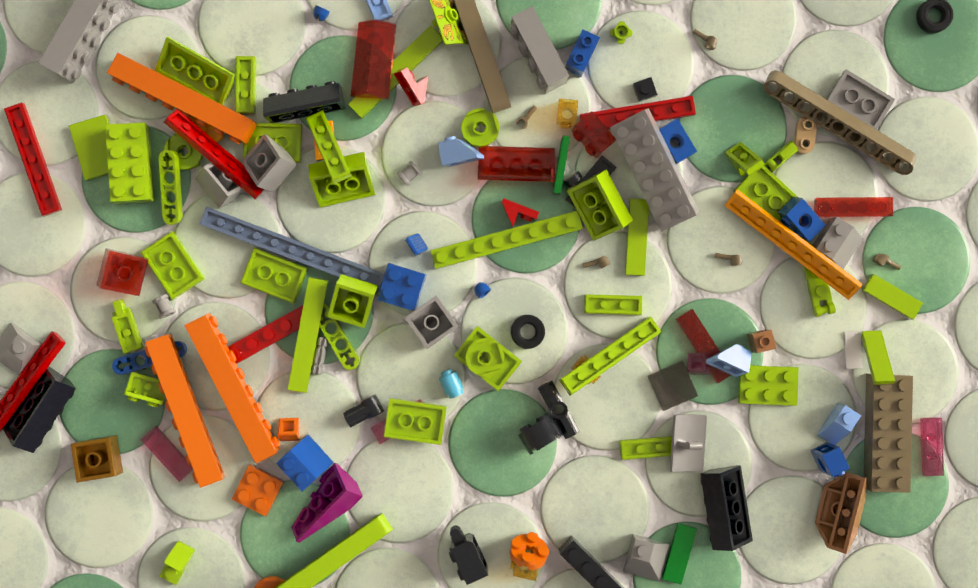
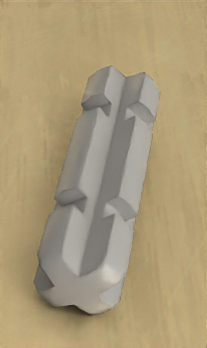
(319, 355)

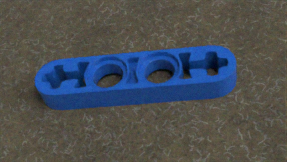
(148, 361)

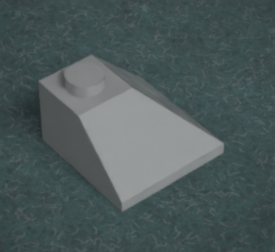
(17, 348)
(646, 557)

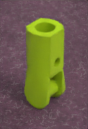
(782, 155)

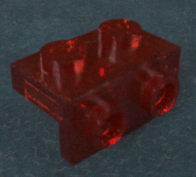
(593, 135)

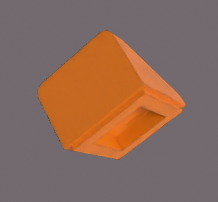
(288, 429)

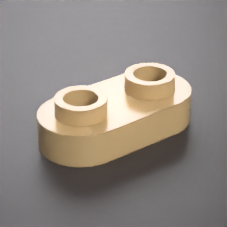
(806, 134)

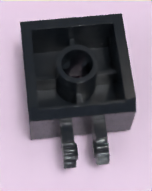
(467, 555)

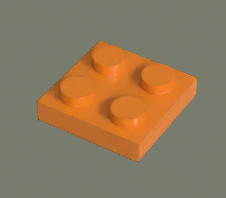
(257, 490)

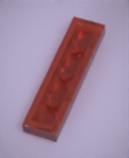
(854, 207)
(700, 340)

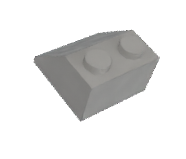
(268, 164)
(218, 185)
(838, 241)
(431, 322)

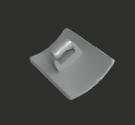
(688, 443)

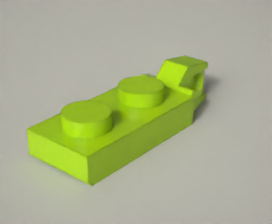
(126, 327)

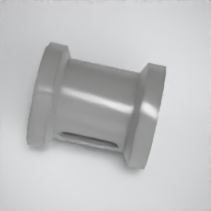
(409, 173)
(164, 306)

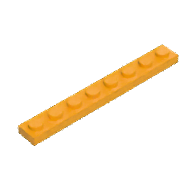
(793, 244)

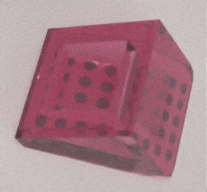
(697, 364)

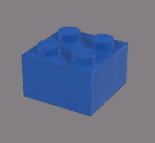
(401, 287)

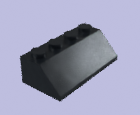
(303, 103)
(39, 411)
(726, 508)

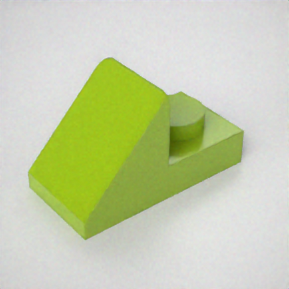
(744, 159)
(176, 562)

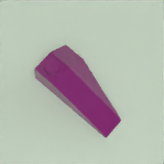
(332, 499)

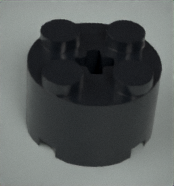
(540, 433)

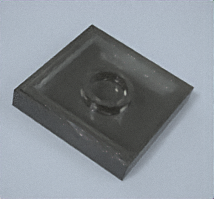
(672, 385)

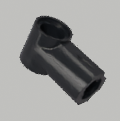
(367, 409)

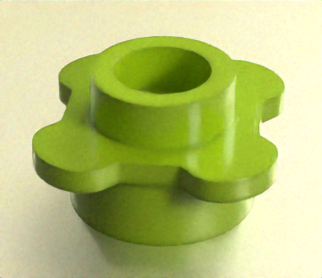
(621, 26)

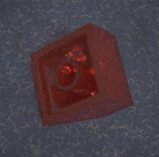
(122, 272)

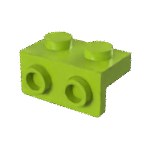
(144, 388)

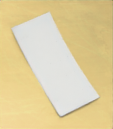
(853, 349)

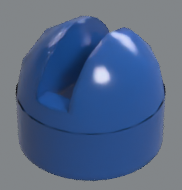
(320, 11)
(481, 290)

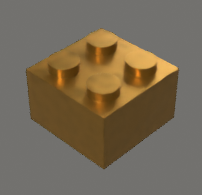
(96, 458)

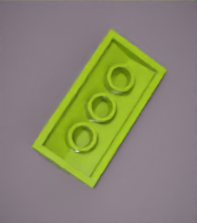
(194, 71)

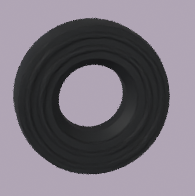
(932, 27)
(539, 331)

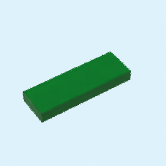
(561, 165)
(679, 553)

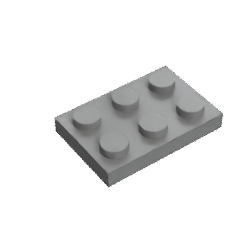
(860, 99)

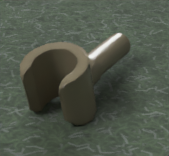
(711, 41)
(526, 117)
(735, 259)
(881, 259)
(602, 261)

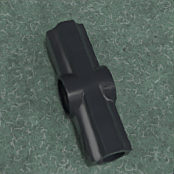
(564, 420)

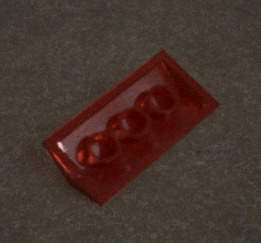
(373, 59)
(517, 164)

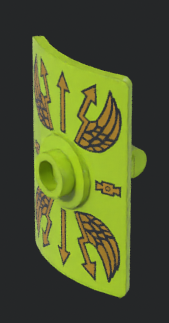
(448, 22)

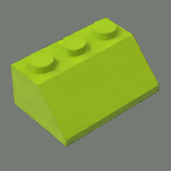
(352, 188)
(600, 205)

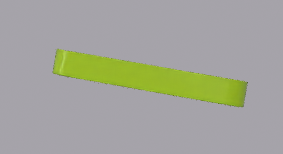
(167, 187)
(333, 338)

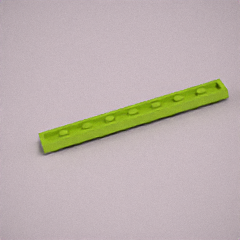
(506, 239)

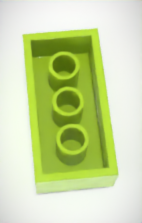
(129, 163)

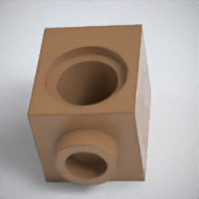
(761, 341)

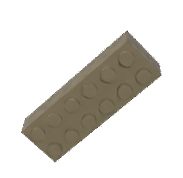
(888, 435)

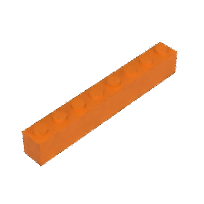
(181, 98)
(232, 387)
(185, 410)

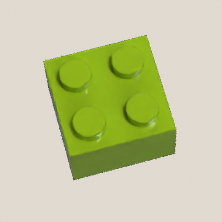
(352, 301)

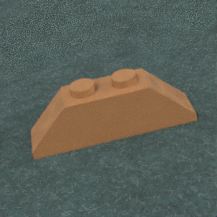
(841, 511)

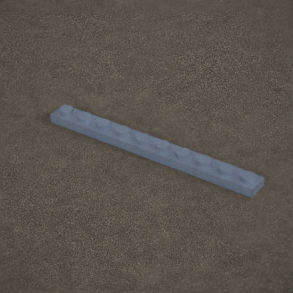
(288, 247)

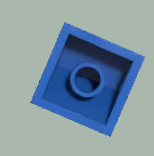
(305, 462)

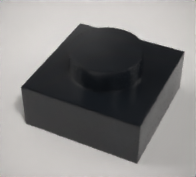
(645, 89)

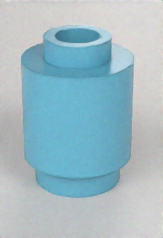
(451, 383)

